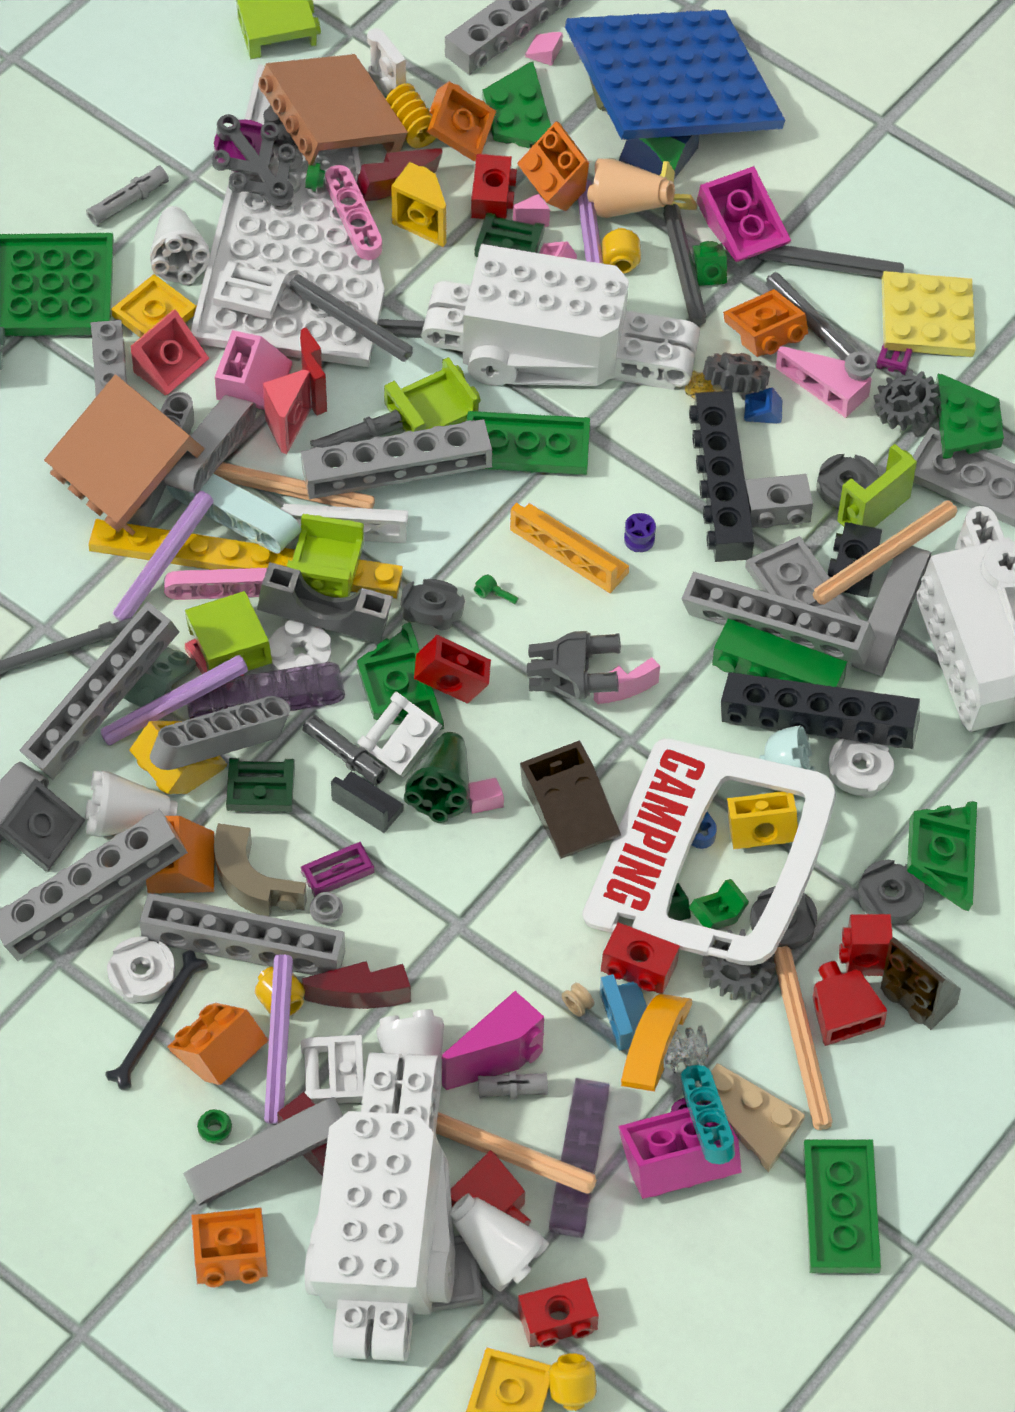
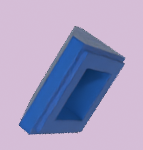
(763, 407)

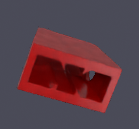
(845, 1004)
(494, 1185)

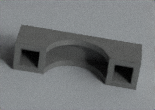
(289, 596)

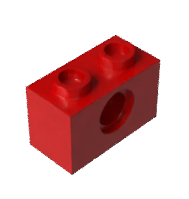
(492, 186)
(452, 669)
(866, 943)
(631, 944)
(570, 1298)

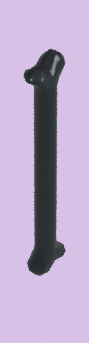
(122, 1074)

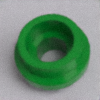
(314, 177)
(210, 1118)

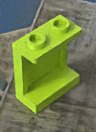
(276, 21)
(434, 400)
(883, 496)
(328, 554)
(227, 630)

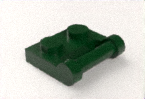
(491, 236)
(260, 793)

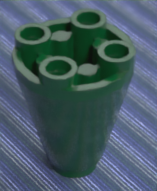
(441, 780)

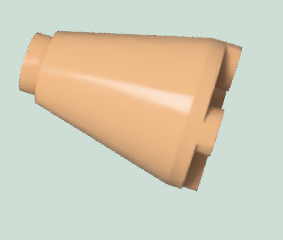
(627, 189)

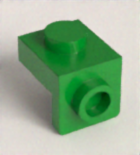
(710, 263)
(720, 908)

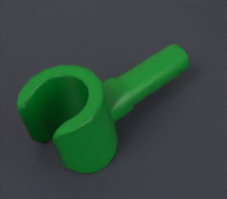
(488, 584)

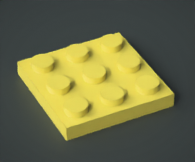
(928, 314)

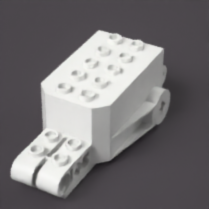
(555, 324)
(971, 619)
(384, 1211)

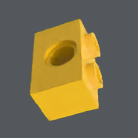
(762, 819)

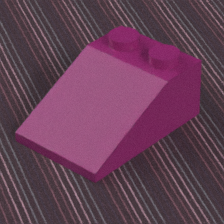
(742, 214)
(496, 1044)

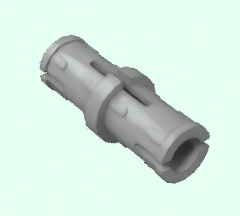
(513, 1085)

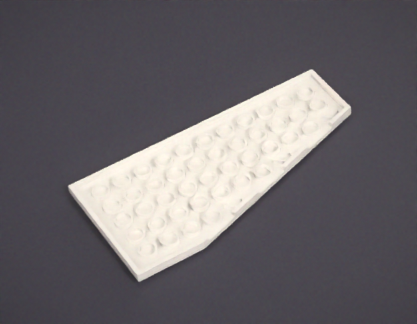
(292, 240)

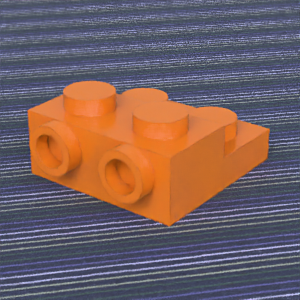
(460, 120)
(767, 323)
(229, 1246)

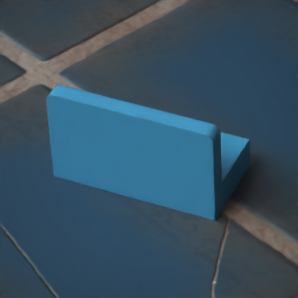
(623, 1007)

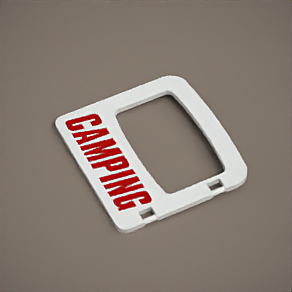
(659, 831)

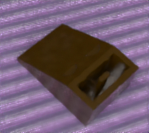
(569, 799)
(917, 985)

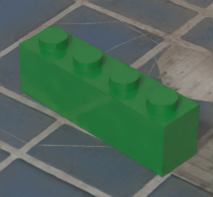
(762, 654)

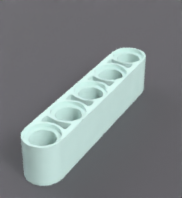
(245, 514)

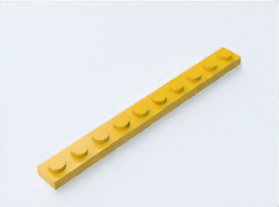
(222, 553)

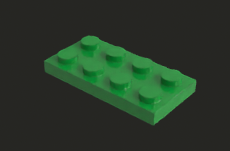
(536, 442)
(841, 1206)

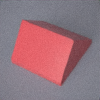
(167, 354)
(287, 406)

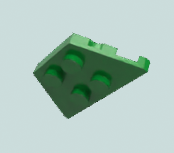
(519, 107)
(967, 418)
(391, 670)
(944, 851)

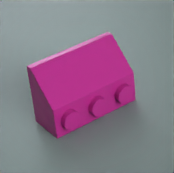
(668, 1155)

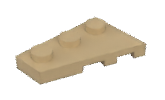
(756, 1116)

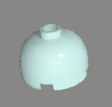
(789, 747)

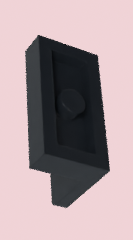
(366, 801)

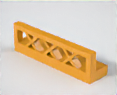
(567, 546)

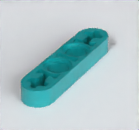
(707, 1114)

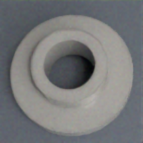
(857, 371)
(322, 901)

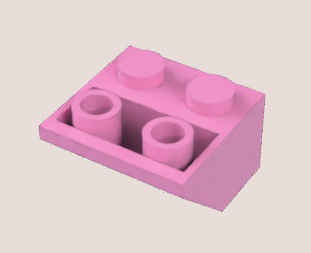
(247, 365)

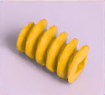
(412, 114)

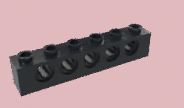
(717, 430)
(821, 710)

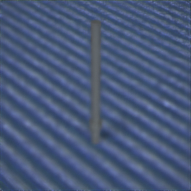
(105, 632)

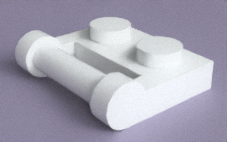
(387, 62)
(247, 295)
(407, 741)
(345, 1068)

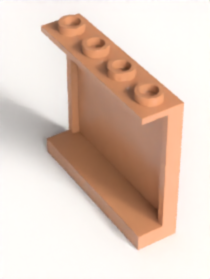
(330, 105)
(119, 452)

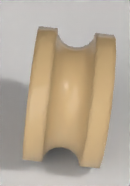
(577, 999)

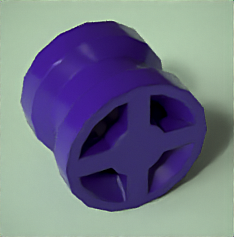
(642, 525)

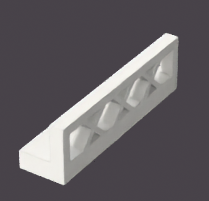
(379, 524)

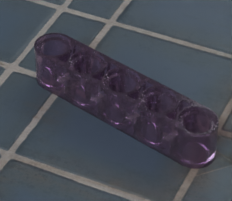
(299, 686)
(580, 1150)

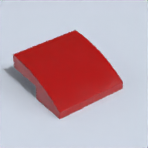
(312, 362)

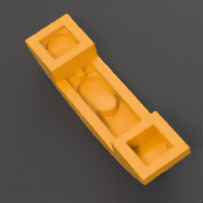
(651, 1041)

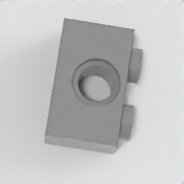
(789, 490)

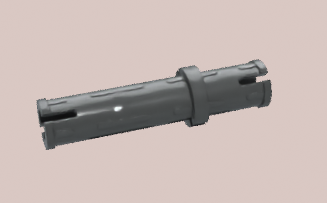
(363, 431)
(354, 757)

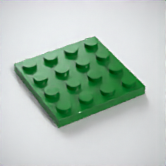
(55, 282)

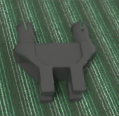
(567, 664)

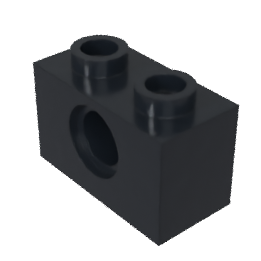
(854, 543)

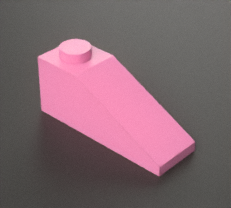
(824, 379)

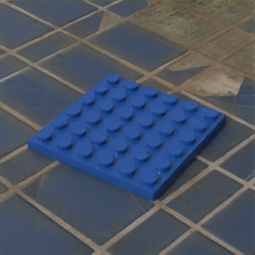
(674, 74)

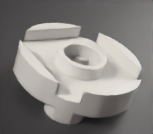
(299, 634)
(860, 781)
(144, 987)

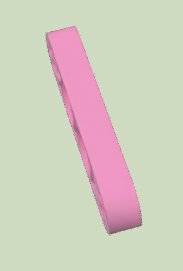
(352, 212)
(193, 583)

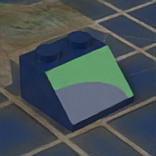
(652, 152)

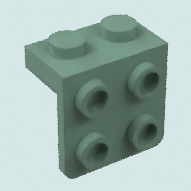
(160, 677)

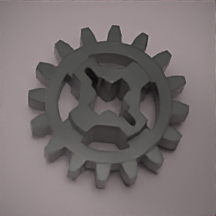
(736, 372)
(907, 400)
(737, 977)

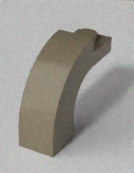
(244, 883)

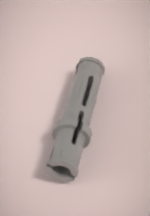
(137, 189)

